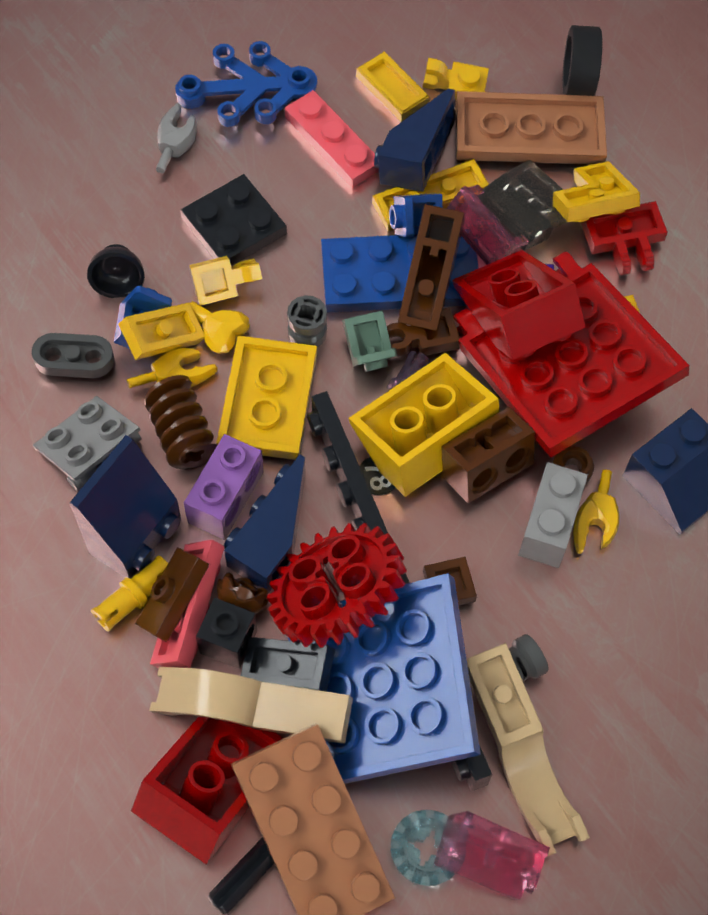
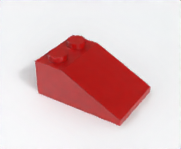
(521, 303)
(193, 787)

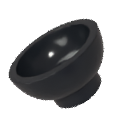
(115, 271)

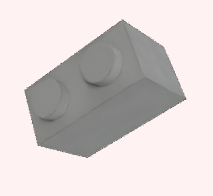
(553, 515)

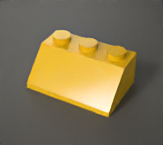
(419, 416)

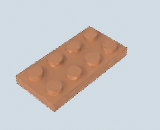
(530, 128)
(312, 827)

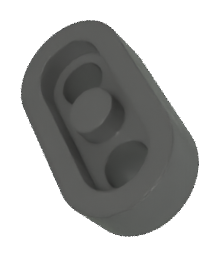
(75, 354)

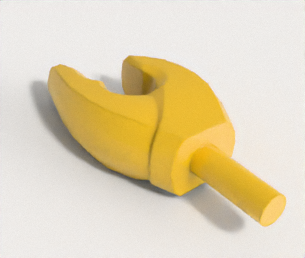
(171, 364)
(597, 510)

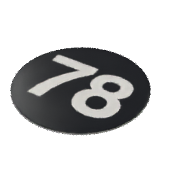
(375, 480)

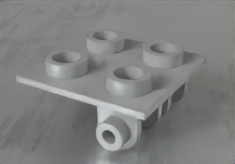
(86, 440)

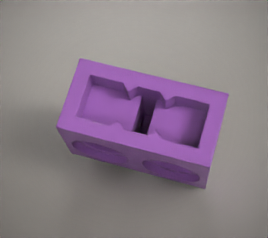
(224, 486)

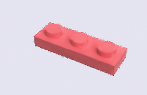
(332, 138)
(182, 644)

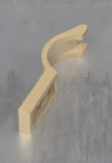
(251, 702)
(522, 748)

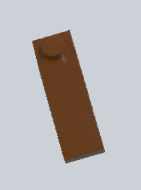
(431, 267)

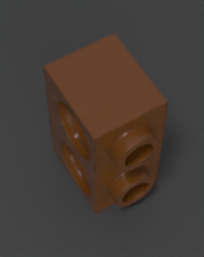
(488, 454)

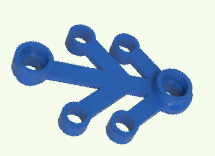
(289, 82)

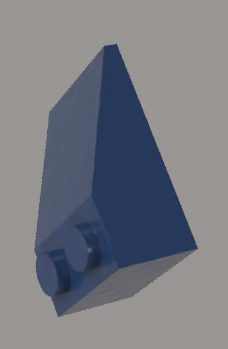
(125, 510)

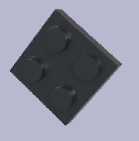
(234, 220)

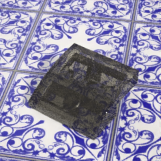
(524, 203)

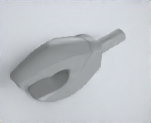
(174, 140)

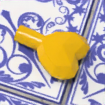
(221, 327)

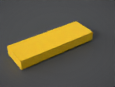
(445, 182)

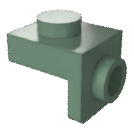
(368, 341)

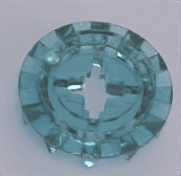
(406, 857)

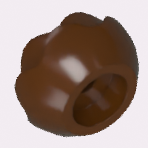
(242, 593)

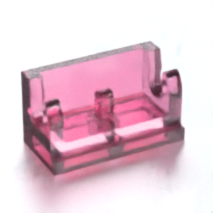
(482, 228)
(490, 855)

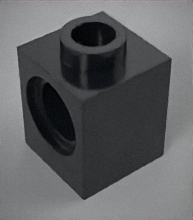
(226, 632)

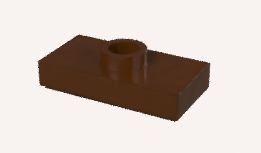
(172, 594)

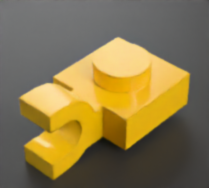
(461, 77)
(217, 279)

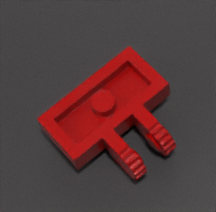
(628, 229)

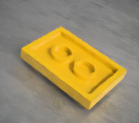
(269, 395)

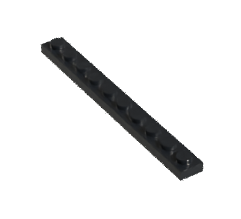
(355, 493)

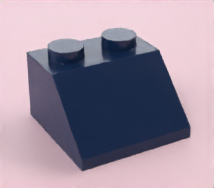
(674, 471)

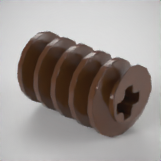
(179, 422)

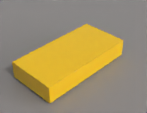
(392, 86)

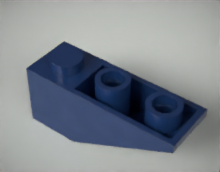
(270, 531)

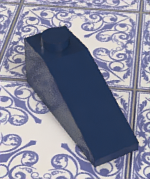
(416, 143)

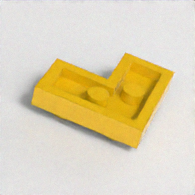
(598, 192)

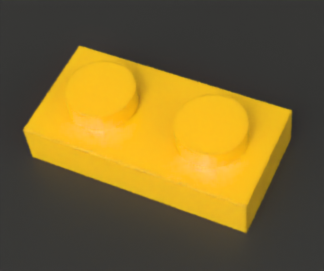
(161, 330)

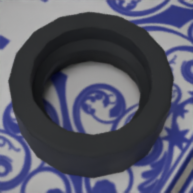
(582, 60)

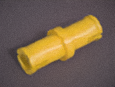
(130, 595)

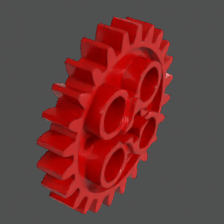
(306, 598)

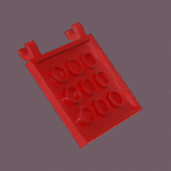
(587, 379)

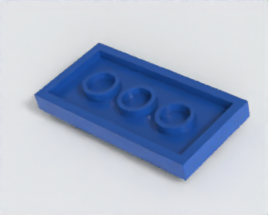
(375, 270)

